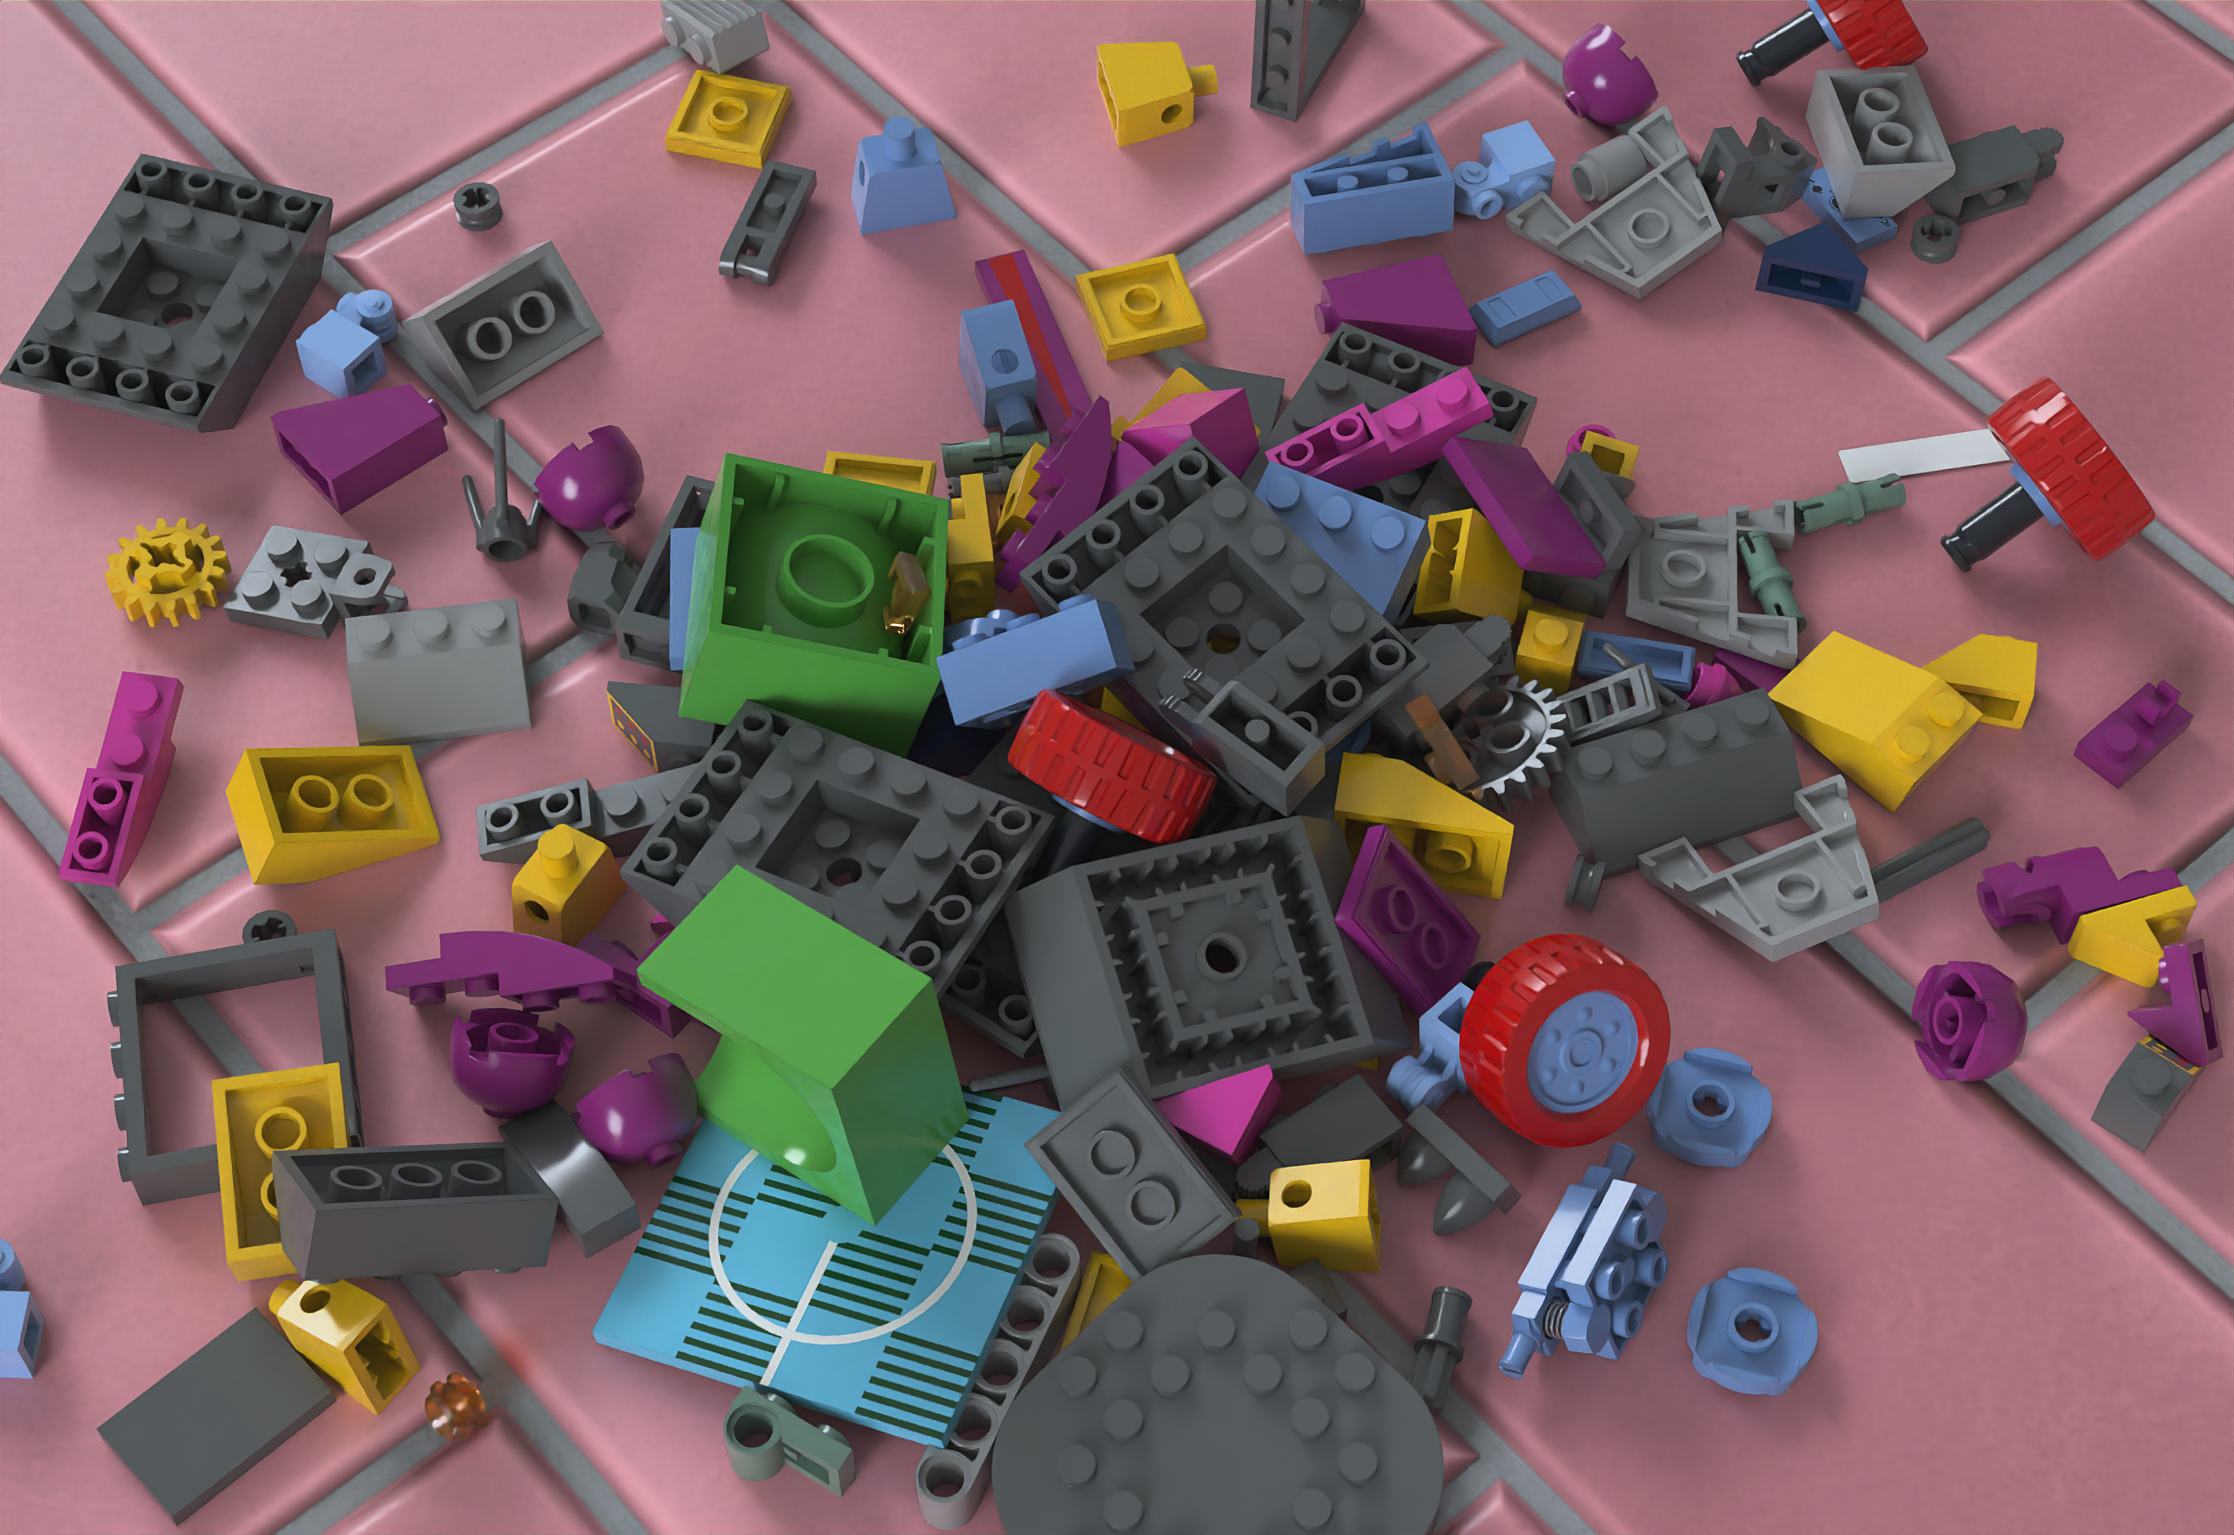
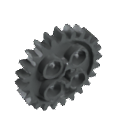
(1509, 743)

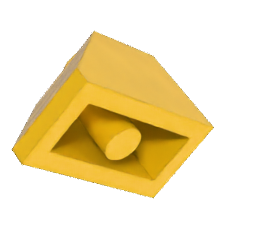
(1550, 647)
(1993, 676)

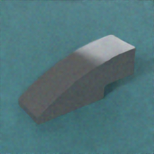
(589, 1192)

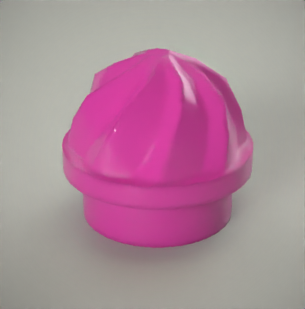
(1710, 685)

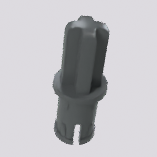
(1440, 1345)

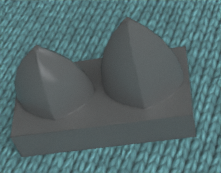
(1598, 506)
(1471, 1190)

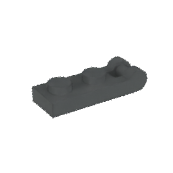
(768, 222)

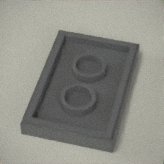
(1132, 1176)
(216, 1415)

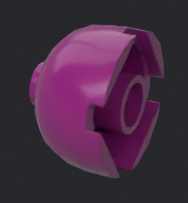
(1605, 80)
(593, 484)
(1969, 1021)
(509, 1060)
(641, 1114)

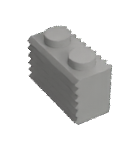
(715, 31)

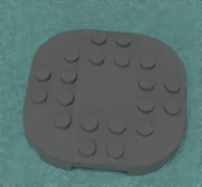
(1218, 1409)

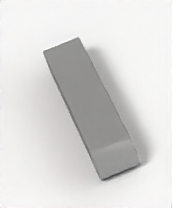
(1012, 1353)

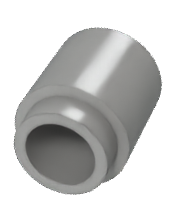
(1608, 169)

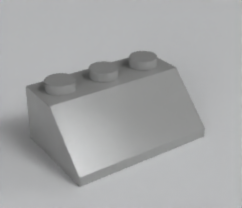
(1877, 139)
(504, 326)
(438, 673)

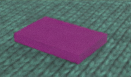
(1523, 508)
(1405, 922)

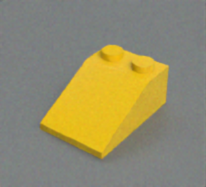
(1874, 716)
(327, 810)
(1443, 830)
(252, 1120)

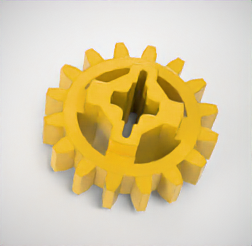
(168, 572)

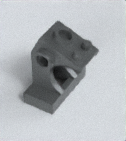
(1757, 177)

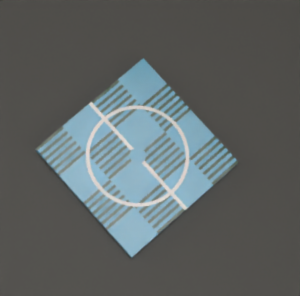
(810, 1302)

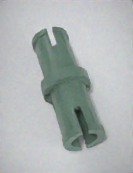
(986, 453)
(1849, 503)
(1768, 580)

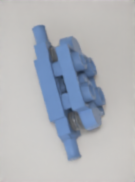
(1591, 1268)

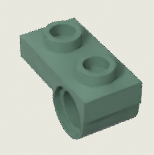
(813, 1451)

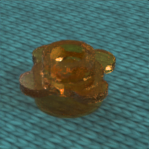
(456, 1407)

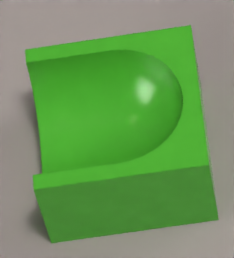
(796, 597)
(824, 1045)

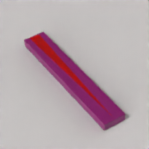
(1059, 382)

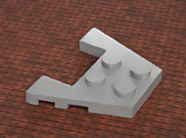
(1642, 231)
(1689, 581)
(1788, 894)

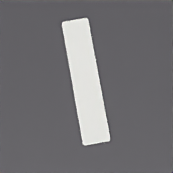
(1922, 455)

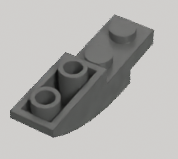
(613, 815)

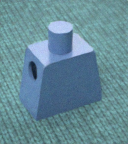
(899, 179)
(998, 367)

